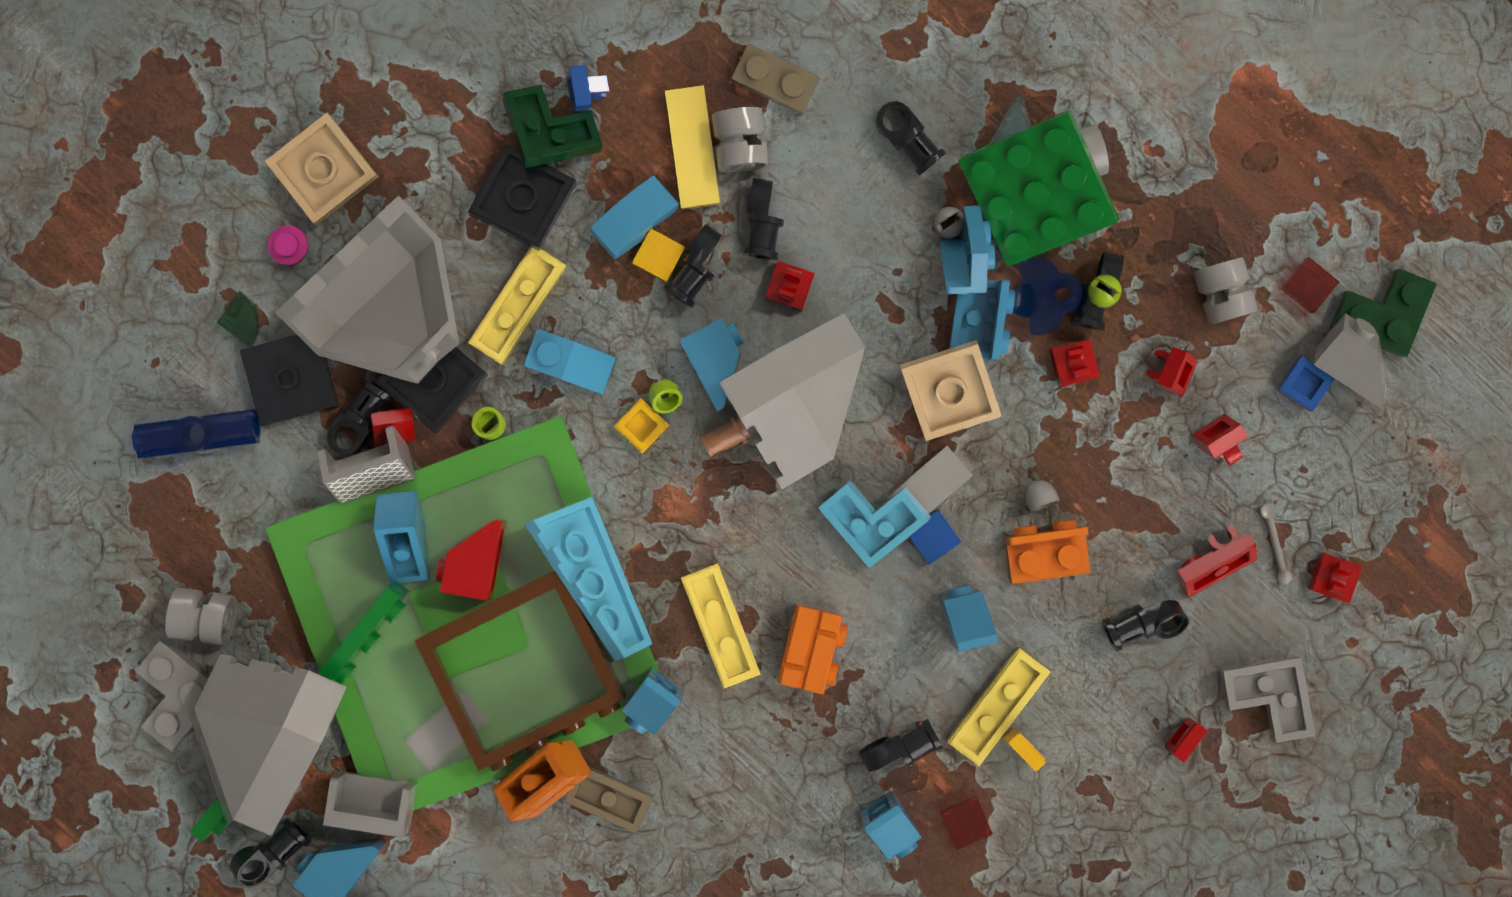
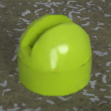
(1100, 297)
(669, 403)
(486, 417)

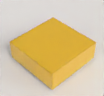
(659, 255)
(641, 425)
(1025, 749)

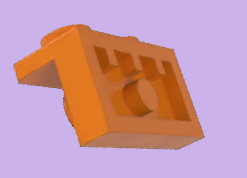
(1047, 553)

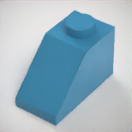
(714, 357)
(569, 361)
(401, 537)
(967, 618)
(652, 703)
(890, 827)
(336, 868)

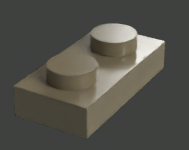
(775, 79)
(611, 800)

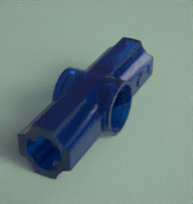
(174, 437)

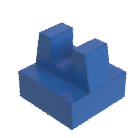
(584, 88)

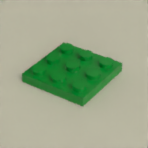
(1039, 188)

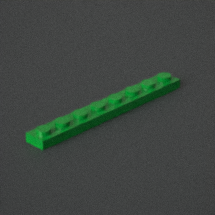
(337, 668)

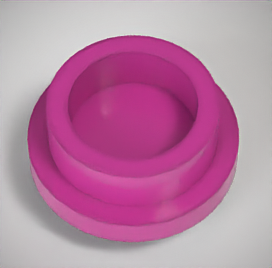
(288, 245)

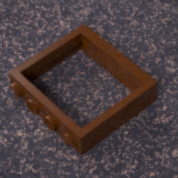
(537, 737)

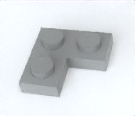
(181, 684)
(1277, 685)

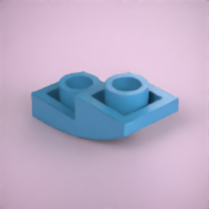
(633, 217)

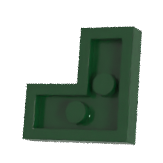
(546, 138)
(1397, 316)

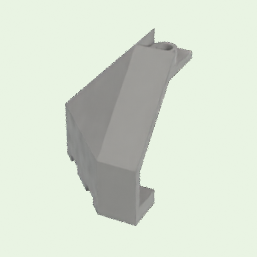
(380, 299)
(799, 398)
(261, 735)

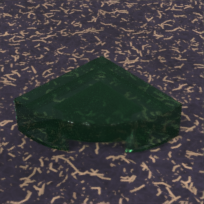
(241, 319)

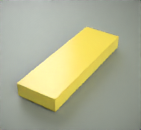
(692, 147)
(517, 304)
(720, 625)
(998, 706)

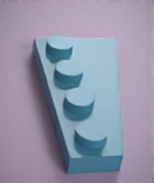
(588, 567)

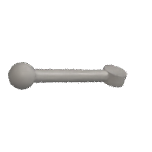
(1267, 512)

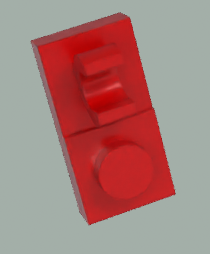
(1223, 560)

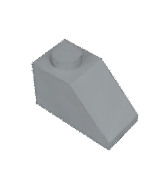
(1354, 358)

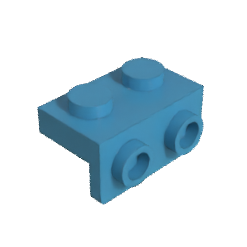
(970, 258)
(983, 319)

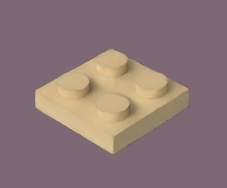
(321, 169)
(951, 390)

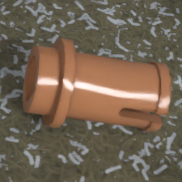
(725, 437)

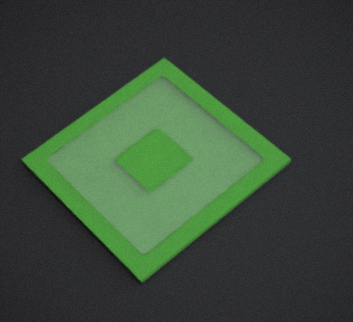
(505, 671)

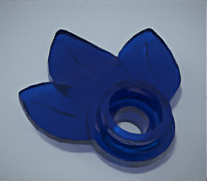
(1038, 298)

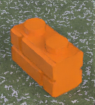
(811, 649)
(541, 780)

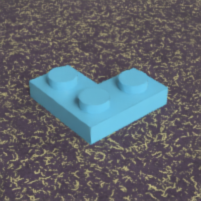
(869, 530)

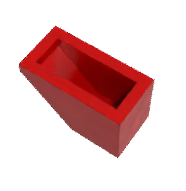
(474, 563)

